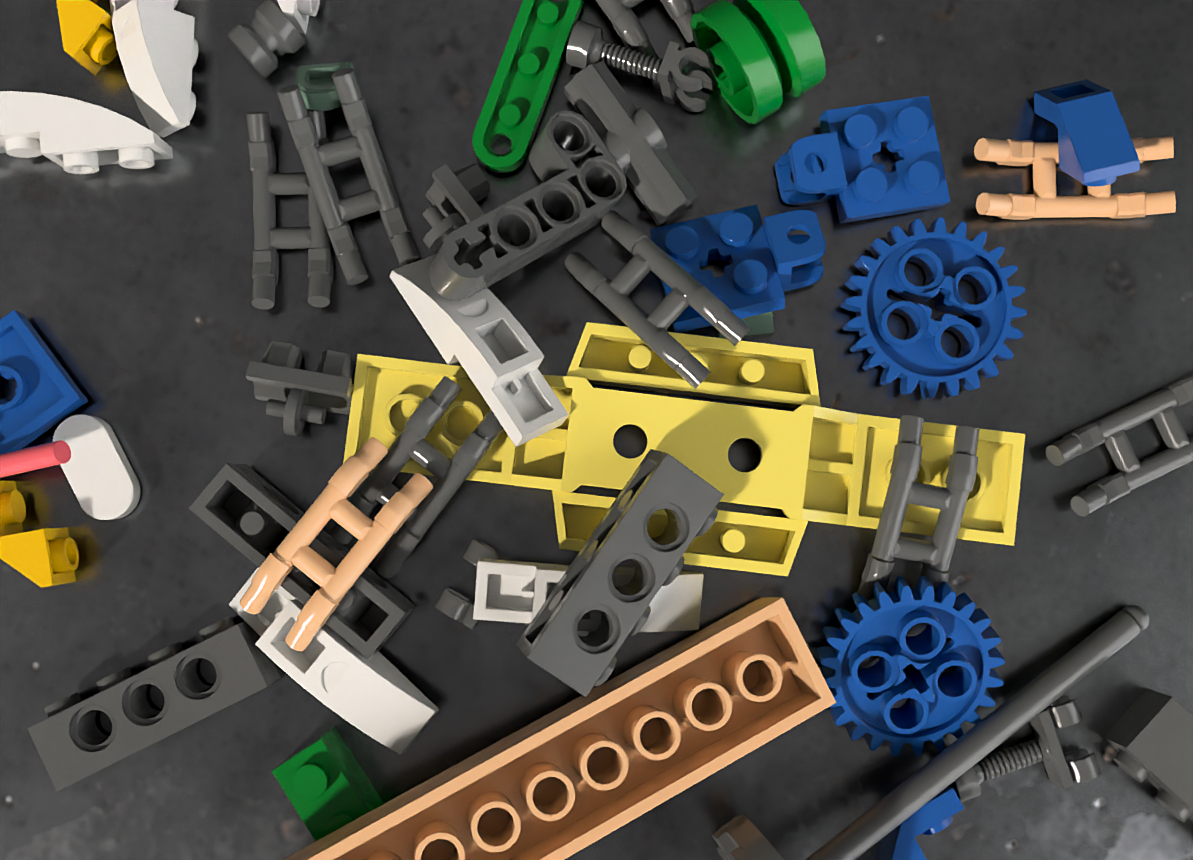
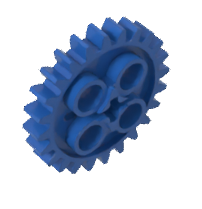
(945, 261)
(936, 702)

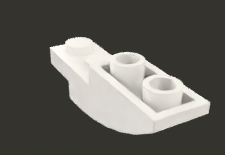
(157, 60)
(75, 133)
(491, 350)
(519, 589)
(358, 689)

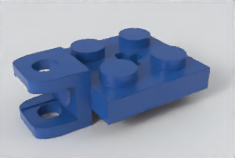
(843, 166)
(757, 256)
(43, 386)

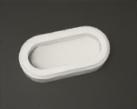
(98, 468)

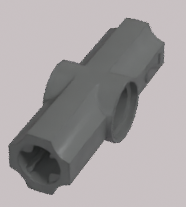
(632, 141)

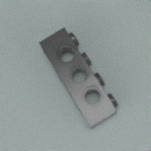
(256, 522)
(588, 583)
(75, 746)

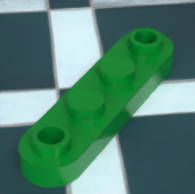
(524, 81)

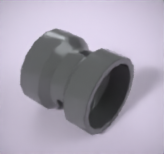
(266, 38)

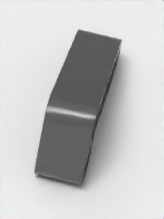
(563, 192)

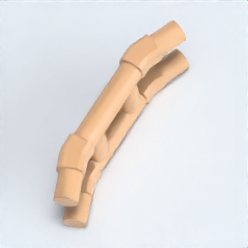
(1044, 200)
(370, 535)

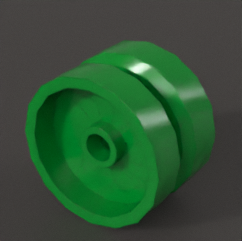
(759, 53)

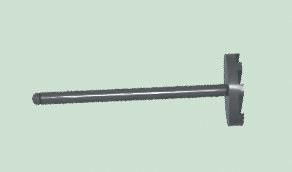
(743, 841)

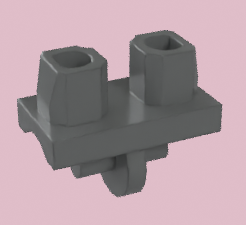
(454, 202)
(299, 393)

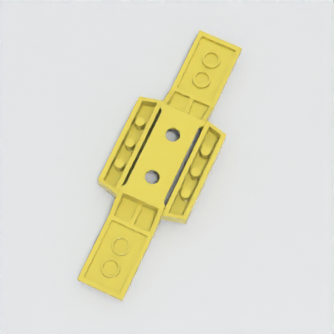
(811, 464)

